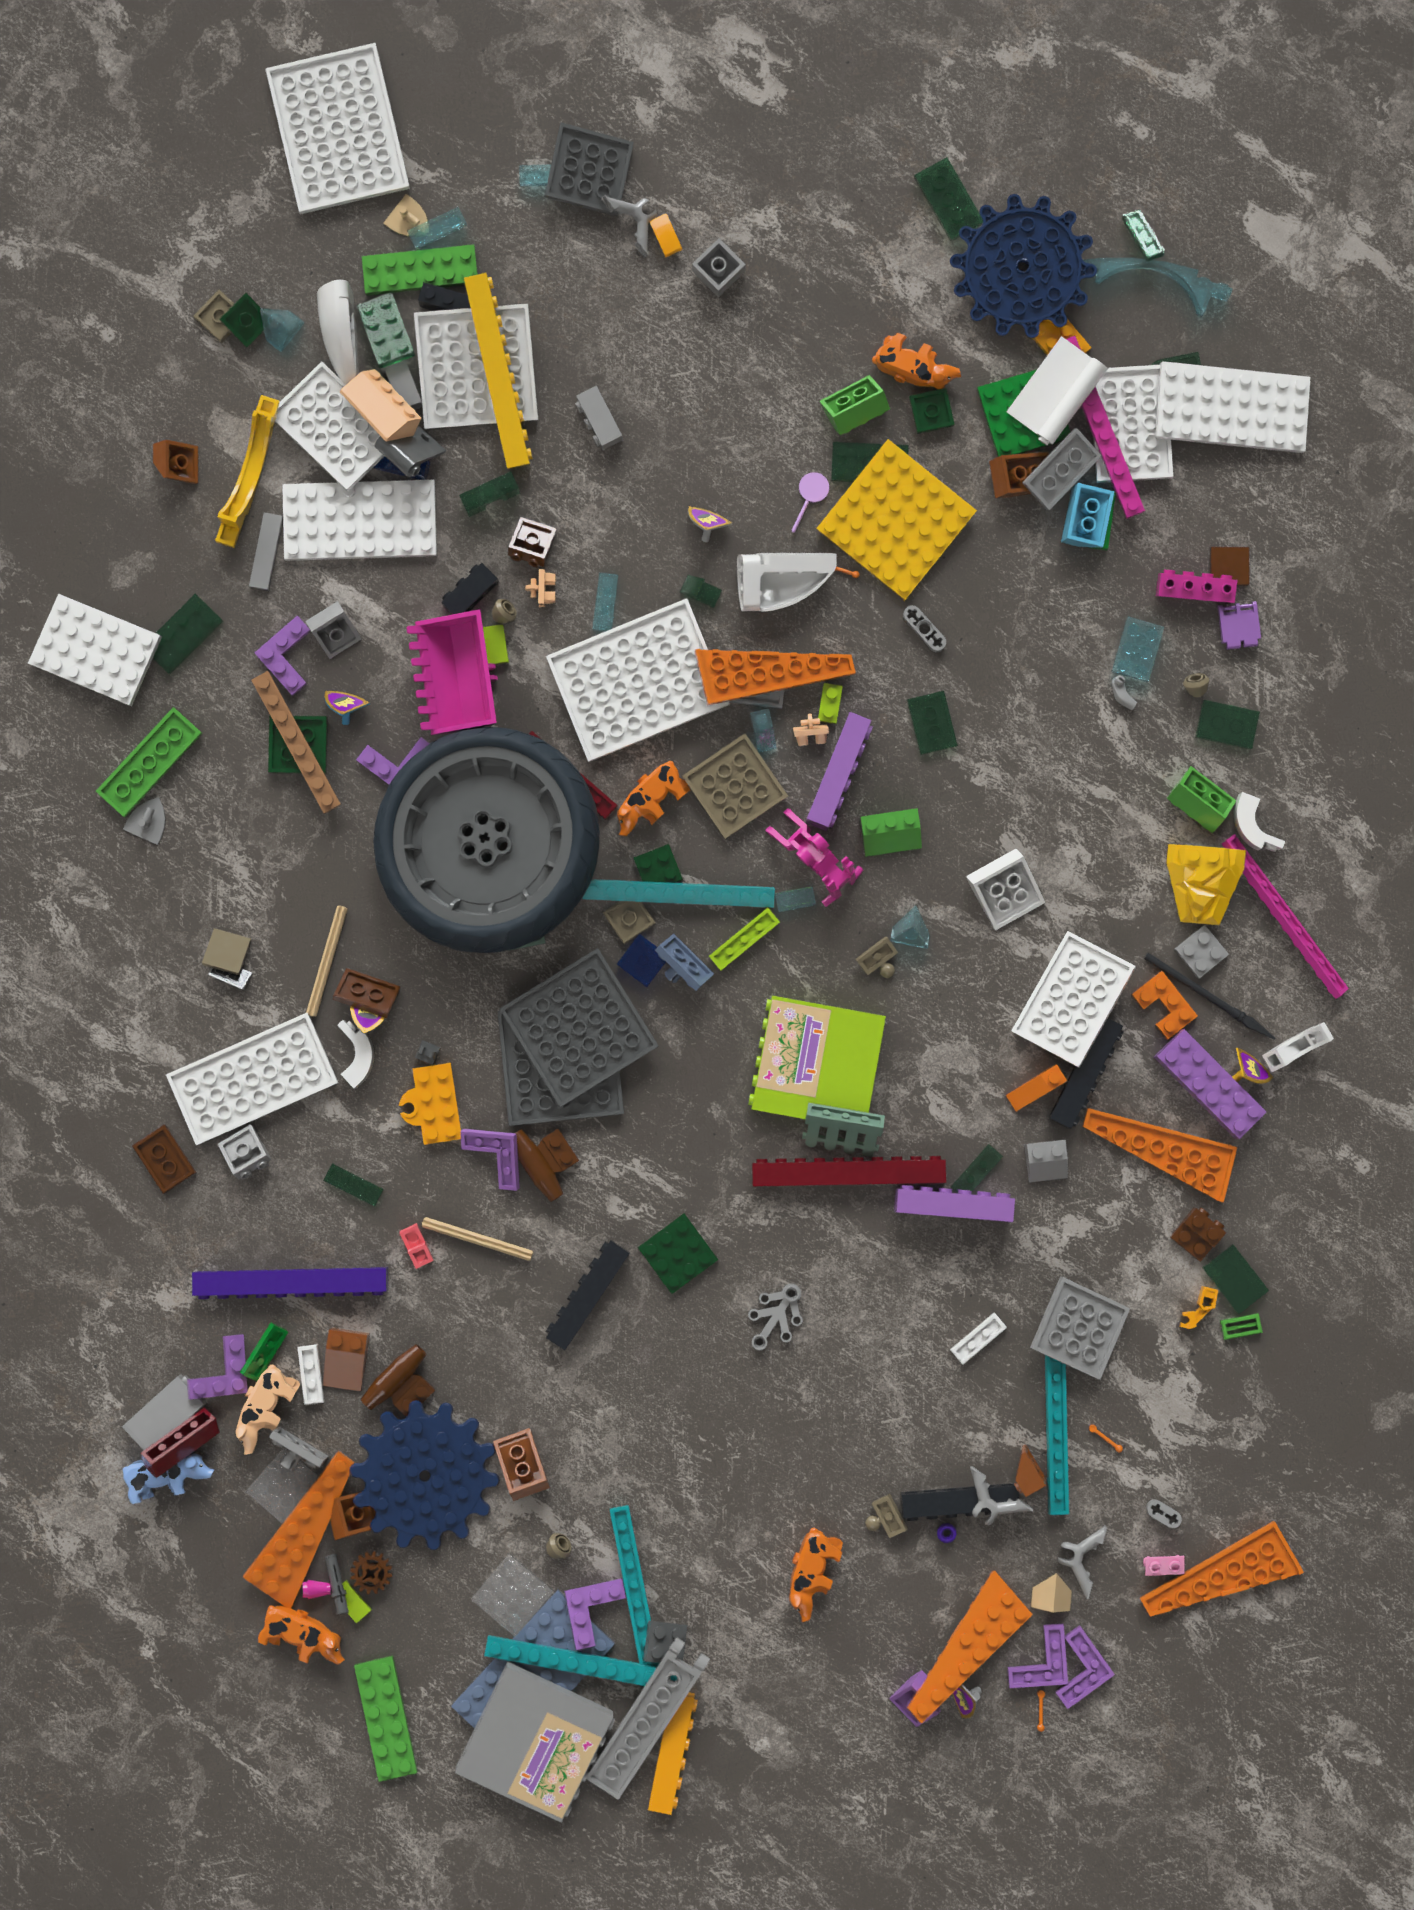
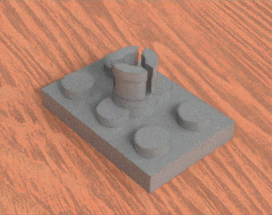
(296, 1450)

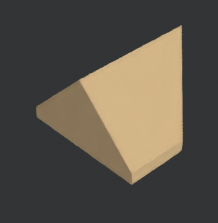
(1051, 1595)

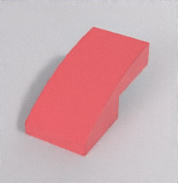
(416, 1246)

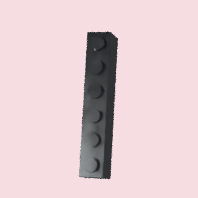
(1083, 1079)
(587, 1295)
(951, 1501)

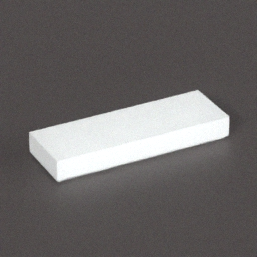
(978, 1338)
(311, 1374)

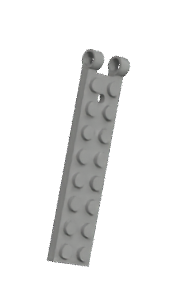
(645, 1721)

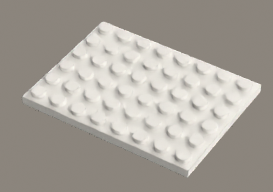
(337, 128)
(633, 680)

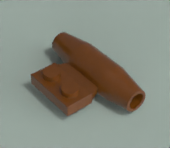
(544, 1160)
(400, 1382)

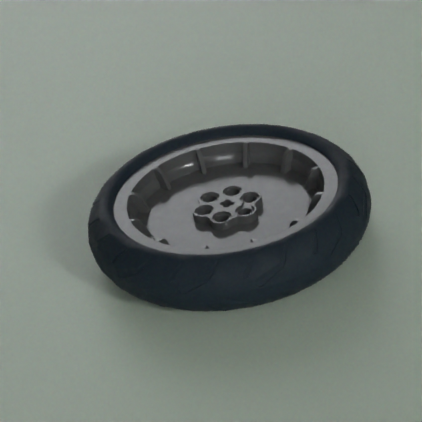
(522, 889)

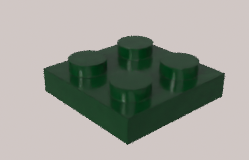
(244, 320)
(931, 411)
(658, 866)

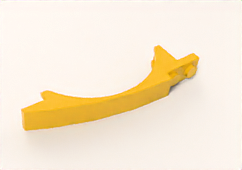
(240, 501)

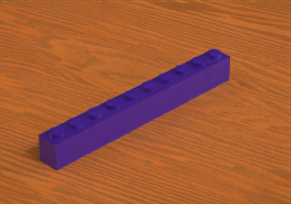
(290, 1282)

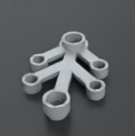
(777, 1313)

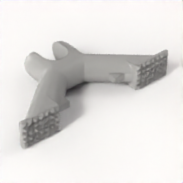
(636, 211)
(986, 1502)
(1076, 1561)

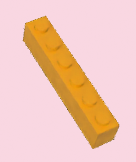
(671, 1758)

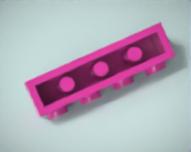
(1196, 587)

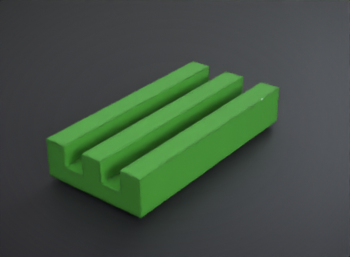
(1236, 1319)

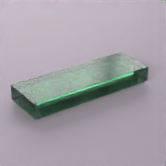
(1143, 235)
(977, 1169)
(353, 1184)

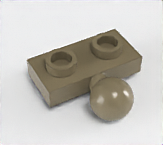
(877, 957)
(887, 1516)

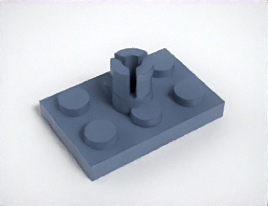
(683, 963)

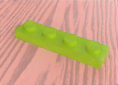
(744, 939)

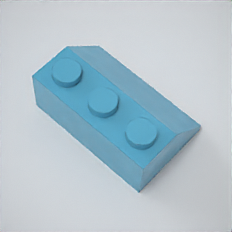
(1087, 516)

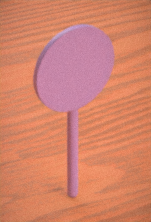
(812, 488)

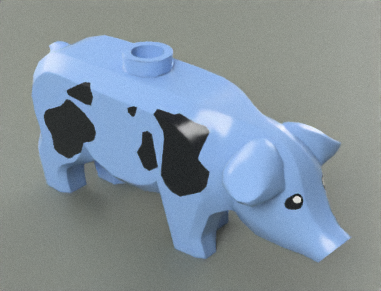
(141, 1481)

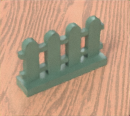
(843, 1119)

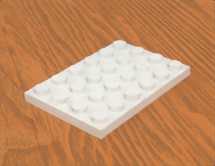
(1131, 407)
(329, 427)
(95, 650)
(1073, 999)

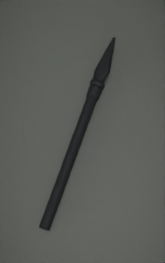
(1248, 1021)

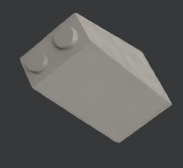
(163, 1413)

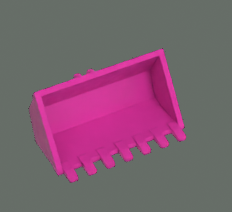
(453, 673)

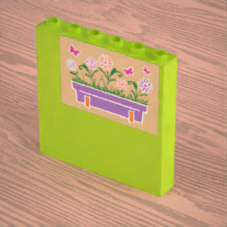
(815, 1058)

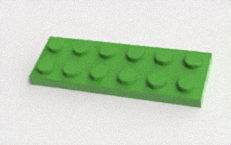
(410, 269)
(149, 762)
(385, 1718)

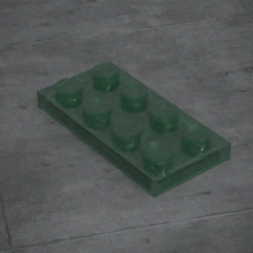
(948, 198)
(385, 330)
(852, 458)
(185, 633)

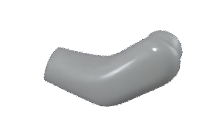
(1121, 694)

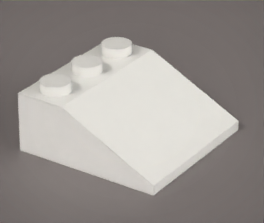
(1006, 889)

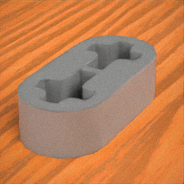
(1161, 1517)

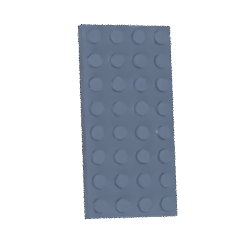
(547, 1627)

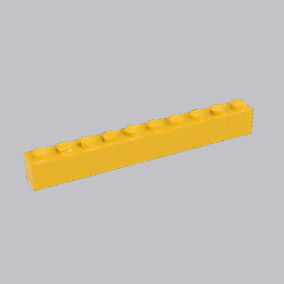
(497, 370)

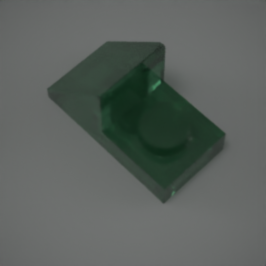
(700, 590)

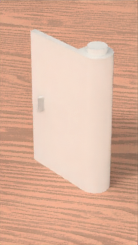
(1057, 390)

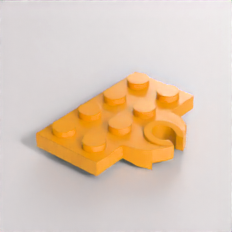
(433, 1104)

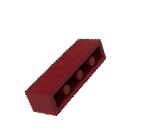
(180, 1442)

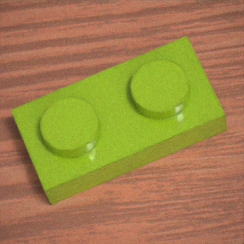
(830, 703)

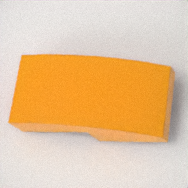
(666, 235)

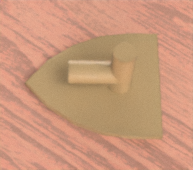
(406, 216)

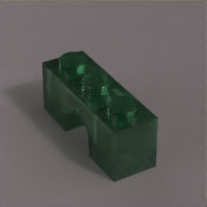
(500, 488)

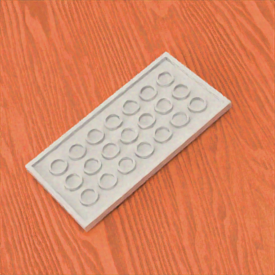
(1232, 407)
(365, 522)
(252, 1078)

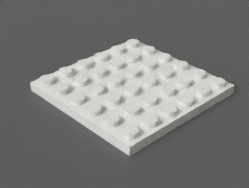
(453, 369)

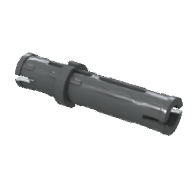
(338, 1591)

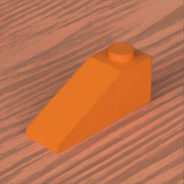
(1036, 1087)

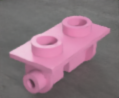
(1164, 1565)

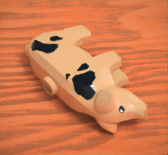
(260, 1403)

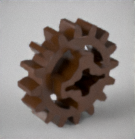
(376, 1579)

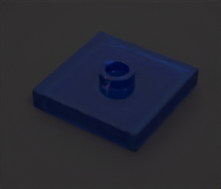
(641, 961)

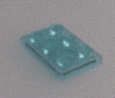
(1137, 649)

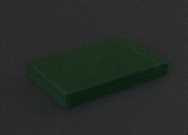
(932, 722)
(1227, 724)
(1235, 1279)

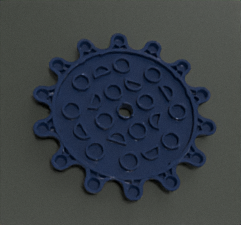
(1026, 237)
(419, 1445)

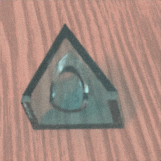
(280, 326)
(911, 930)

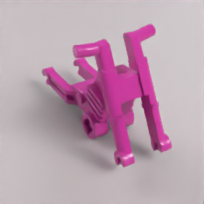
(815, 854)

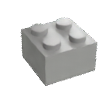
(718, 267)

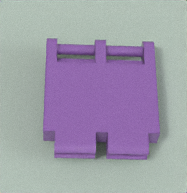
(1239, 625)

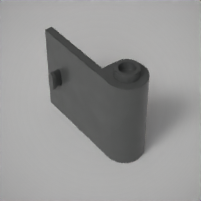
(410, 451)

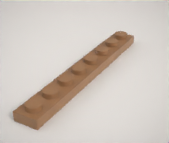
(296, 742)

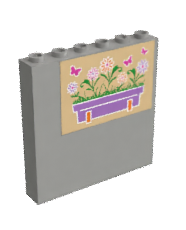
(535, 1742)

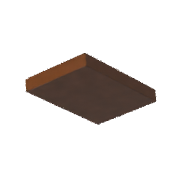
(366, 993)
(164, 1159)

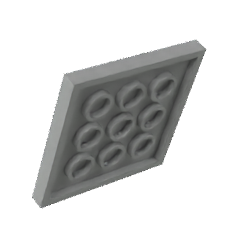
(1080, 1328)

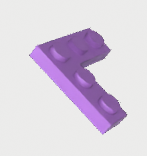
(273, 650)
(381, 766)
(501, 1143)
(232, 1382)
(578, 1602)
(1047, 1674)
(1092, 1677)

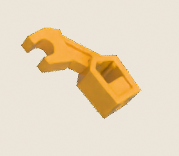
(1195, 1316)

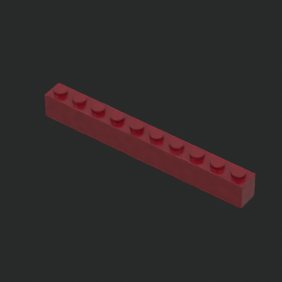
(849, 1172)

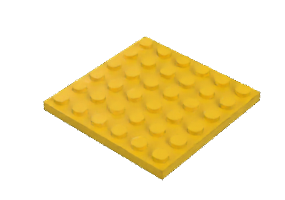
(896, 519)

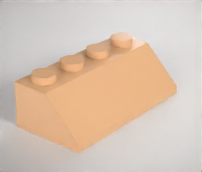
(381, 406)

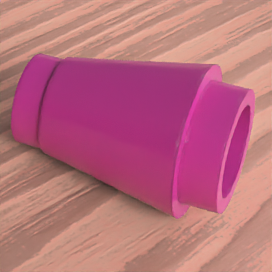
(315, 1589)

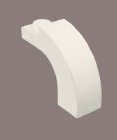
(1246, 825)
(1297, 1046)
(364, 1055)

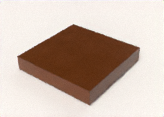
(1232, 562)

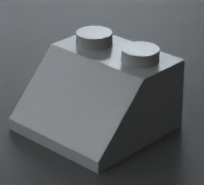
(333, 630)
(1046, 1160)

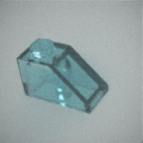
(763, 730)

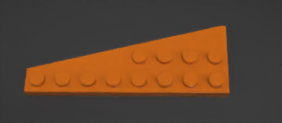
(747, 674)
(1189, 1158)
(288, 1554)
(1245, 1564)
(985, 1627)

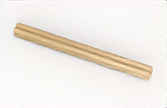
(326, 961)
(478, 1239)

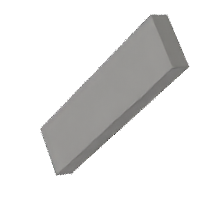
(266, 551)

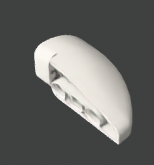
(338, 333)
(780, 579)

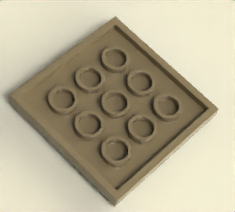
(735, 786)

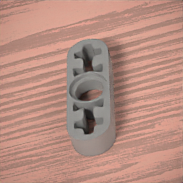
(912, 621)

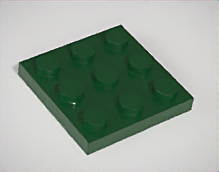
(315, 732)
(678, 1253)

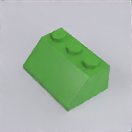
(855, 405)
(1201, 799)
(891, 832)

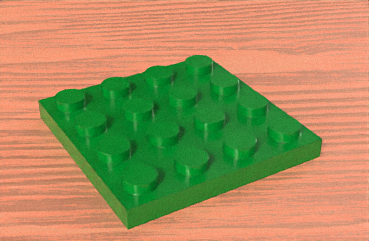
(1006, 432)

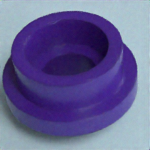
(946, 1539)

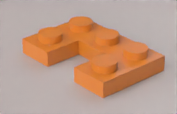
(1179, 1010)

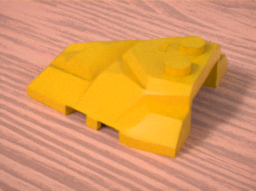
(1204, 880)

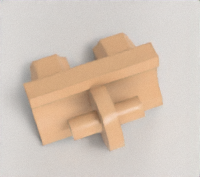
(544, 579)
(819, 731)

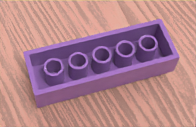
(837, 773)
(1209, 1084)
(950, 1204)

